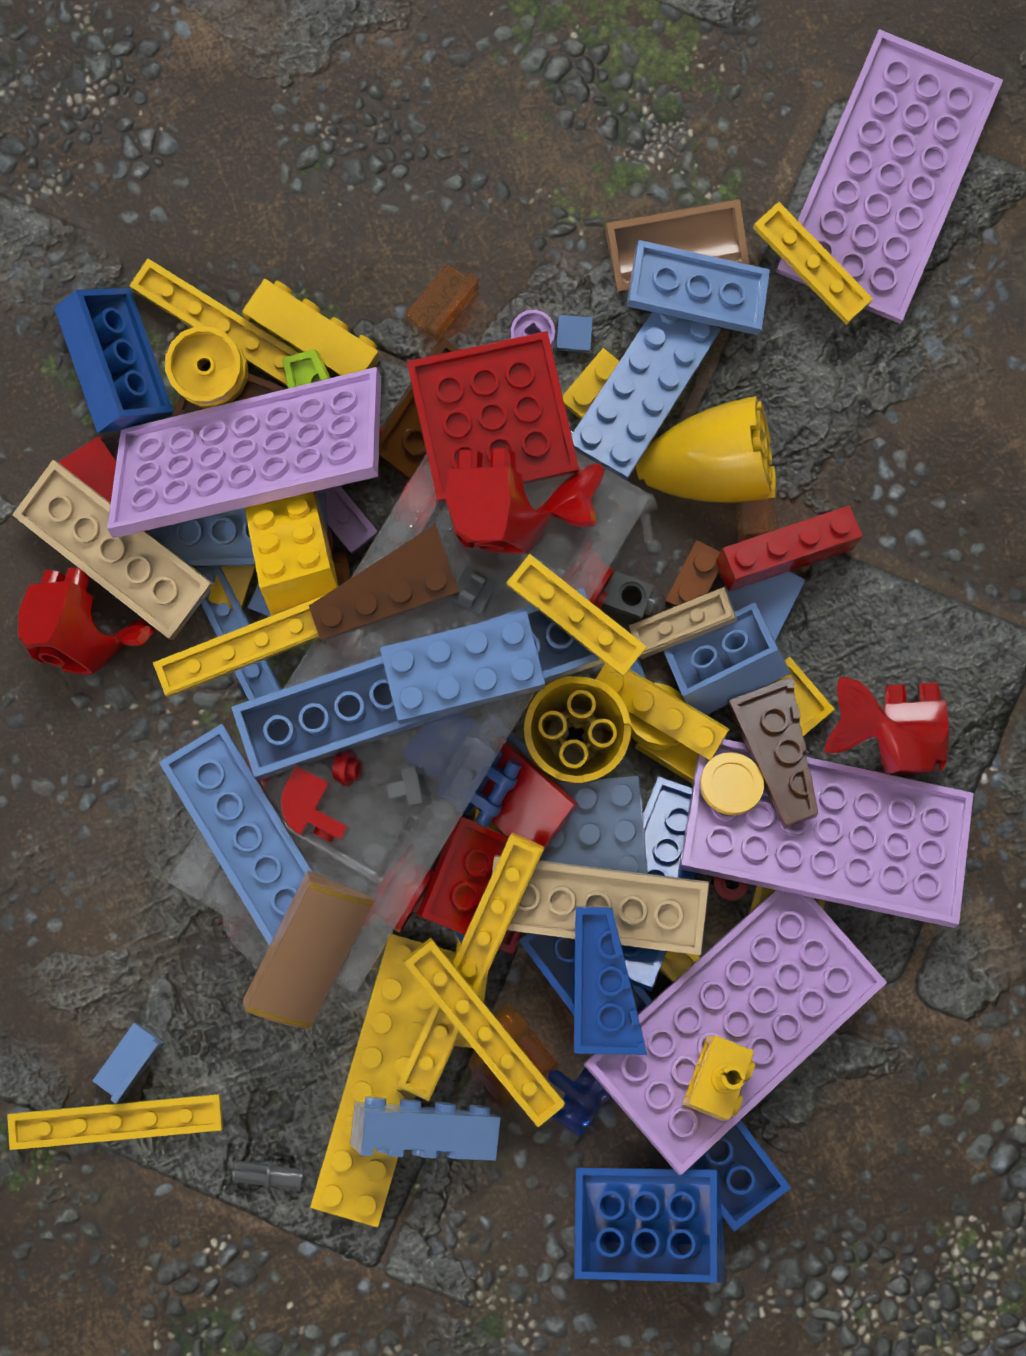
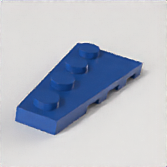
(604, 999)

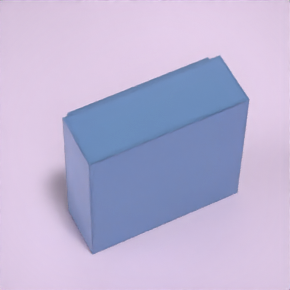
(574, 334)

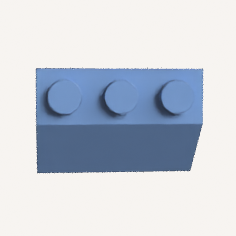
(727, 662)

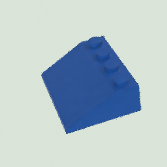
(649, 1225)

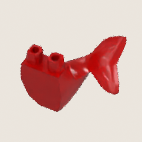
(494, 511)
(59, 626)
(909, 735)

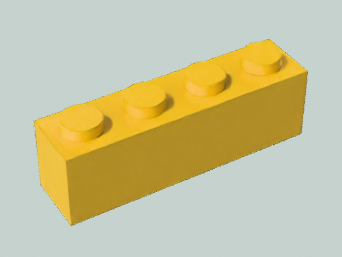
(305, 329)

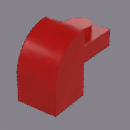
(301, 803)

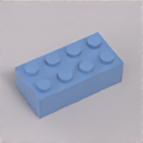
(462, 668)

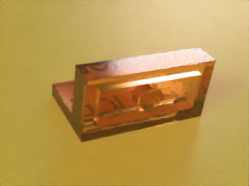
(443, 300)

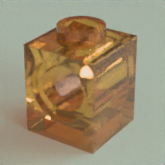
(756, 518)

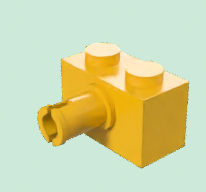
(719, 1078)

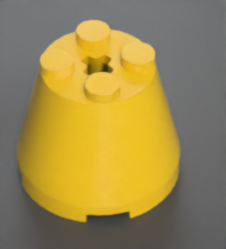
(583, 705)

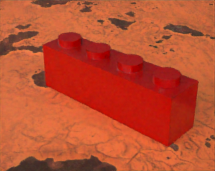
(788, 548)

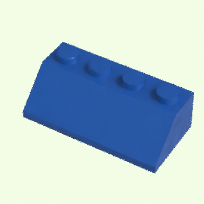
(112, 358)

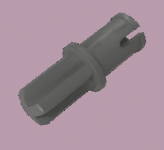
(268, 1175)

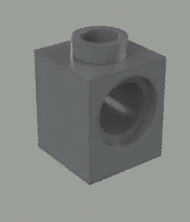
(623, 583)

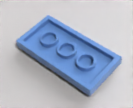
(698, 287)

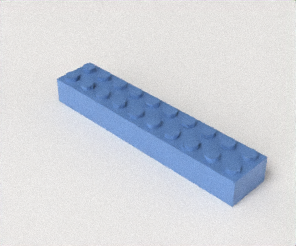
(358, 708)

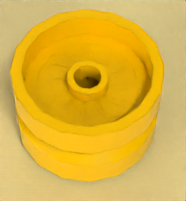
(186, 361)

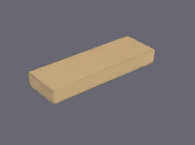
(684, 622)

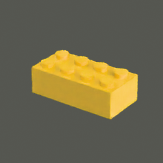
(291, 551)

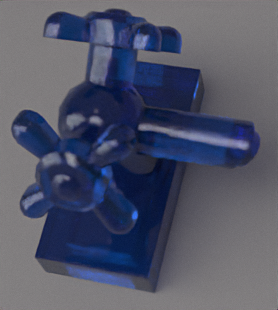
(581, 1099)

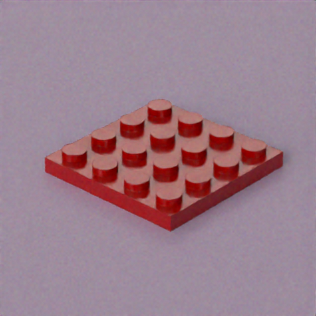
(494, 400)

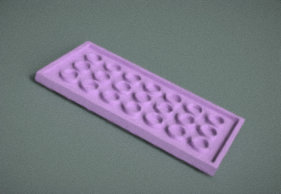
(896, 167)
(247, 453)
(871, 847)
(767, 985)

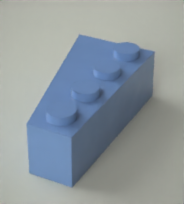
(424, 1130)

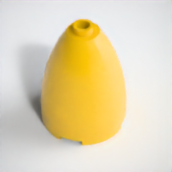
(714, 456)

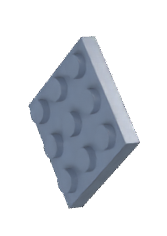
(604, 827)

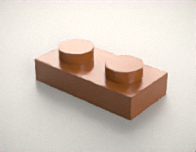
(695, 576)

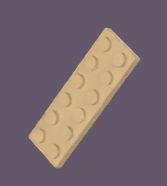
(130, 566)
(647, 907)

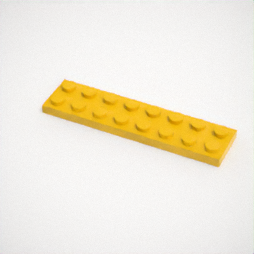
(396, 1014)

